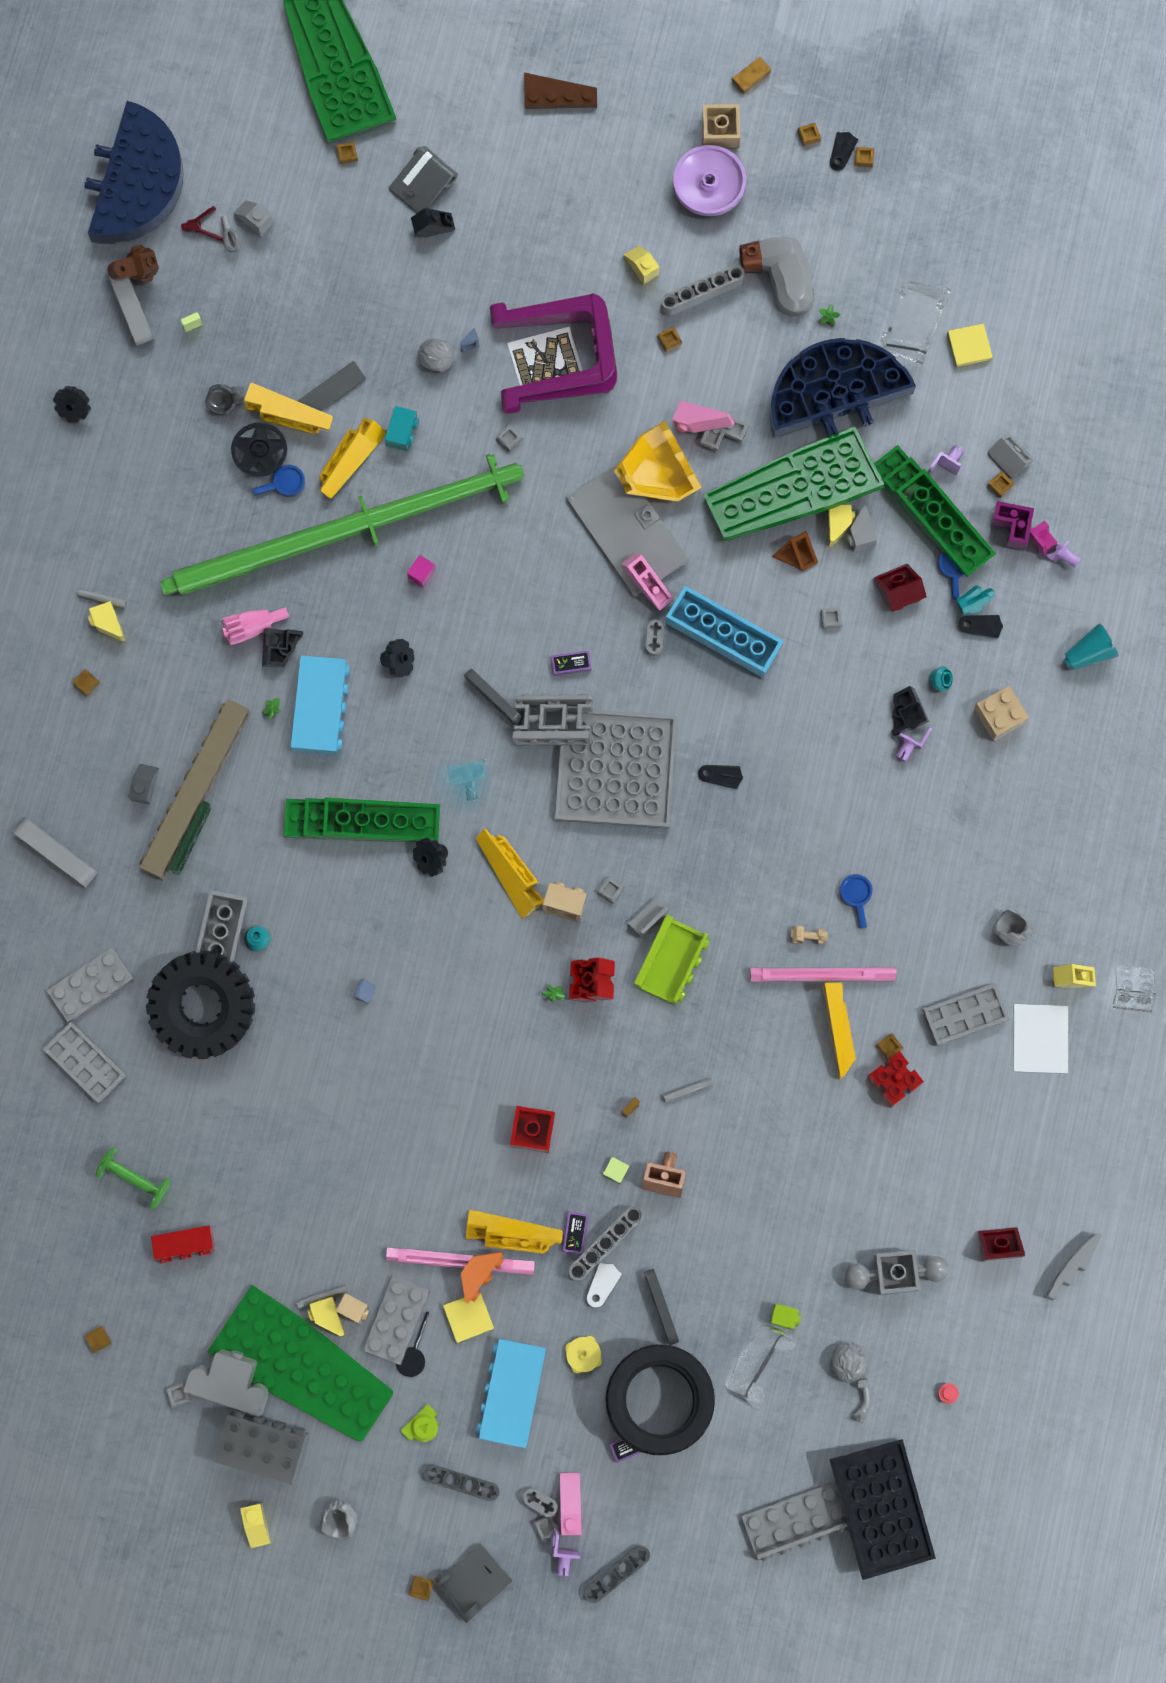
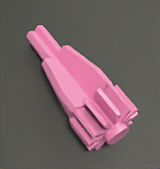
(250, 624)

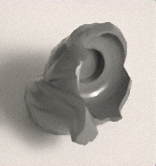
(222, 398)

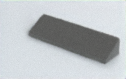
(334, 387)

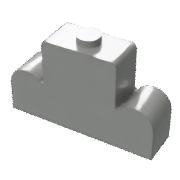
(229, 1383)

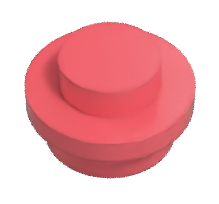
(948, 1393)

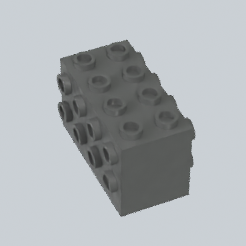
(262, 1446)

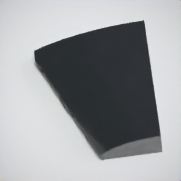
(278, 646)
(907, 711)

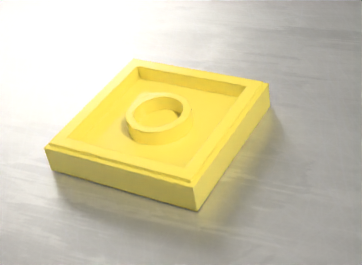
(969, 345)
(468, 1319)

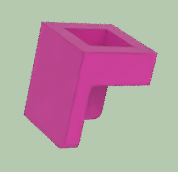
(1042, 538)
(421, 571)

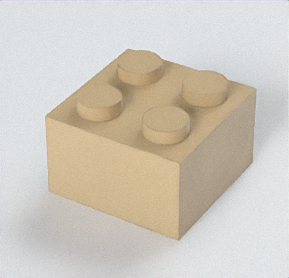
(721, 125)
(1001, 713)
(565, 901)

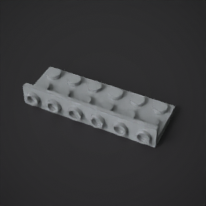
(795, 1522)

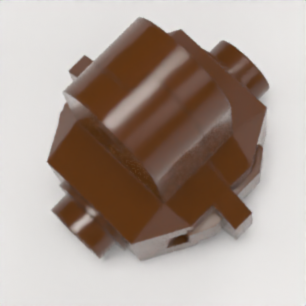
(138, 264)

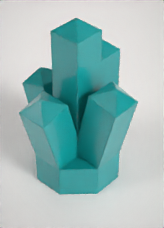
(974, 600)

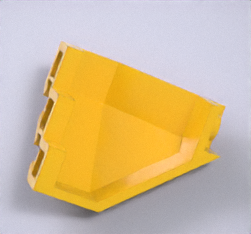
(657, 467)

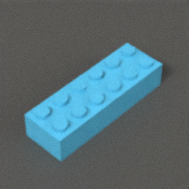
(724, 631)

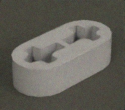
(649, 638)
(537, 1507)

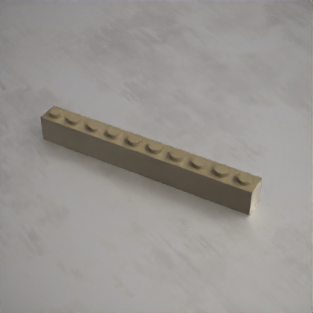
(194, 790)

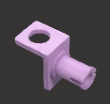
(948, 461)
(1063, 553)
(909, 744)
(563, 1554)

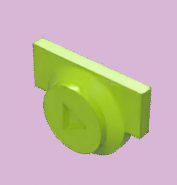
(422, 1426)

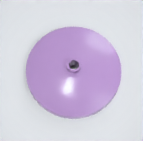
(709, 180)

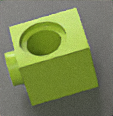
(785, 1317)

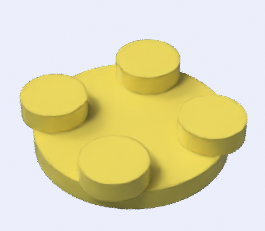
(583, 1354)

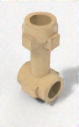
(798, 935)

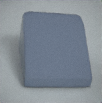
(470, 341)
(364, 991)

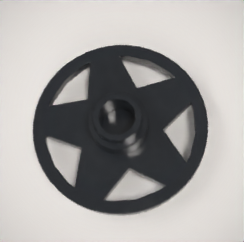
(259, 449)

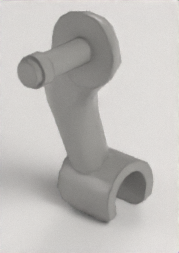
(862, 1411)

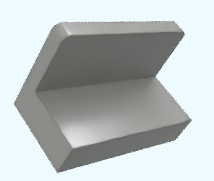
(1010, 455)
(649, 917)

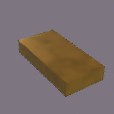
(751, 74)

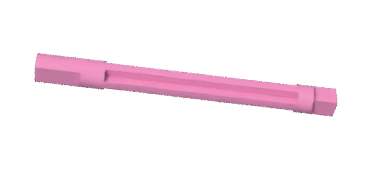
(823, 974)
(454, 1260)

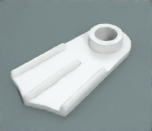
(603, 1283)

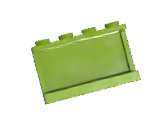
(671, 961)

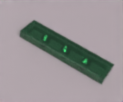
(191, 838)

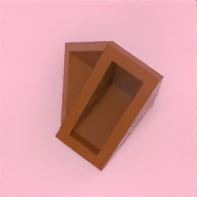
(797, 552)

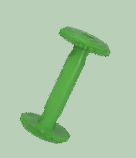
(135, 1179)

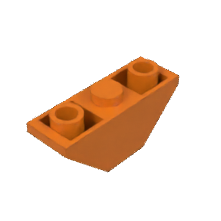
(478, 1273)

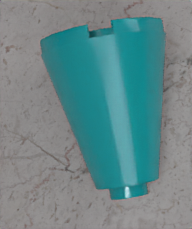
(1091, 649)

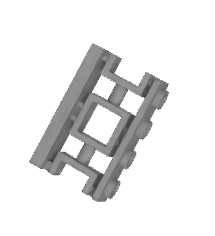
(553, 733)

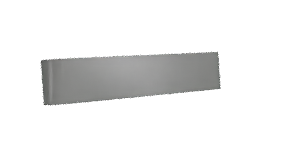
(698, 297)
(131, 310)
(54, 852)
(610, 1235)

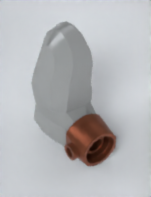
(787, 271)

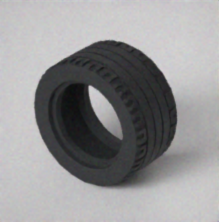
(701, 1389)

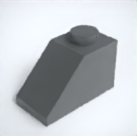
(143, 784)

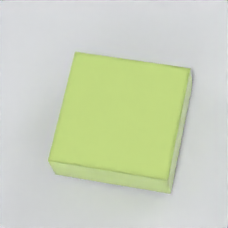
(191, 322)
(616, 1170)

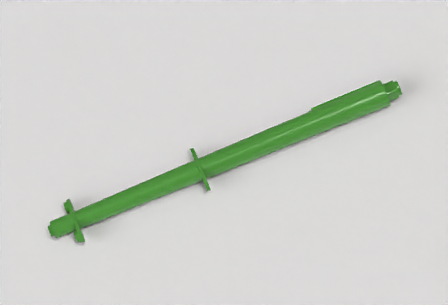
(245, 560)

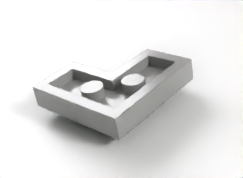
(714, 437)

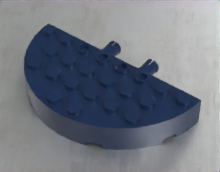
(140, 178)
(835, 381)

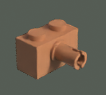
(665, 1177)

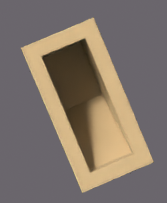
(353, 1309)

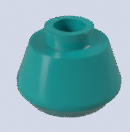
(941, 678)
(258, 941)

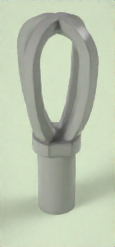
(228, 229)

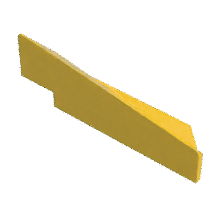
(285, 411)
(350, 455)
(512, 872)
(839, 1027)
(511, 1233)

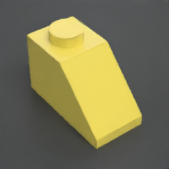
(642, 264)
(839, 522)
(106, 620)
(1074, 976)
(325, 1315)
(255, 1525)

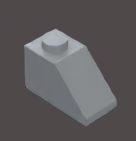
(255, 217)
(862, 531)

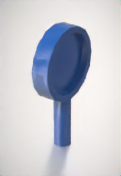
(287, 481)
(951, 572)
(856, 892)

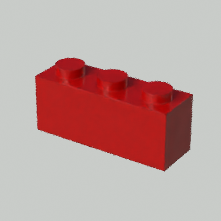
(183, 1244)

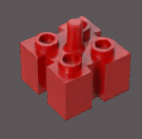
(592, 980)
(895, 1079)

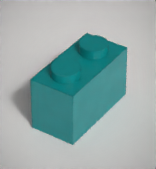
(401, 428)

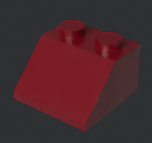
(900, 587)

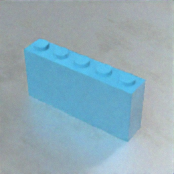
(320, 705)
(511, 1393)

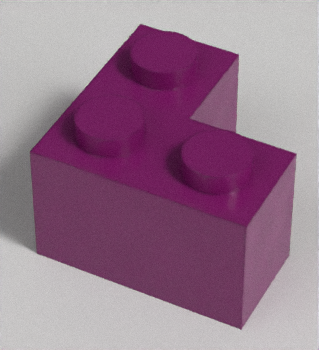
(1017, 520)

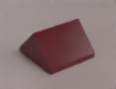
(1000, 1244)

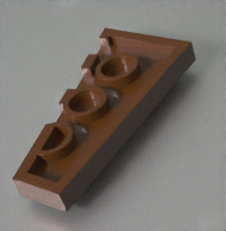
(554, 93)

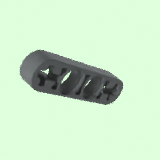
(493, 697)
(661, 1307)
(462, 1479)
(615, 1572)

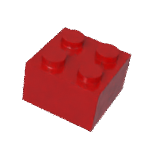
(532, 1129)

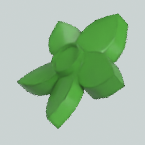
(828, 315)
(272, 706)
(554, 993)

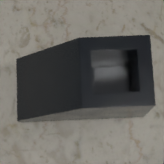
(432, 222)

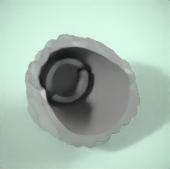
(435, 355)
(1013, 928)
(849, 1362)
(338, 1520)

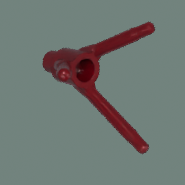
(195, 224)

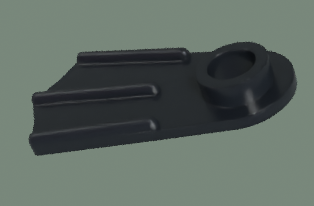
(842, 149)
(982, 625)
(722, 775)

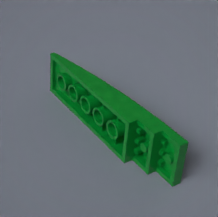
(933, 511)
(360, 820)

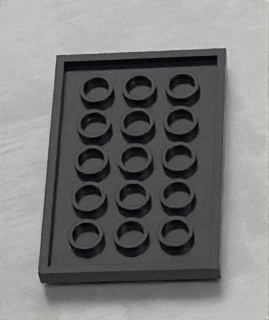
(882, 1509)

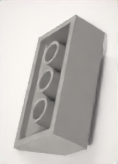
(222, 924)

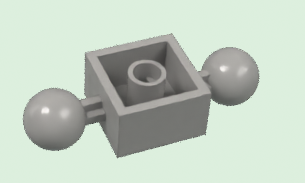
(859, 1276)

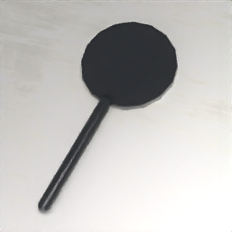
(414, 1359)

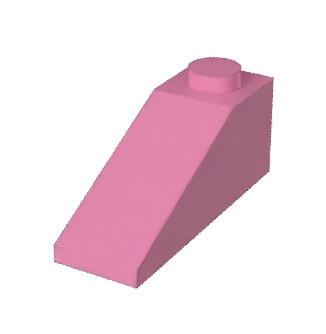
(699, 418)
(646, 580)
(570, 1504)

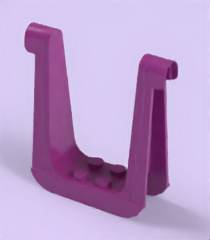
(596, 380)

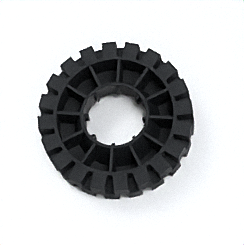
(168, 1014)

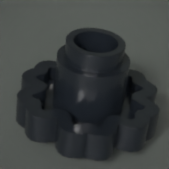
(72, 404)
(398, 658)
(430, 856)

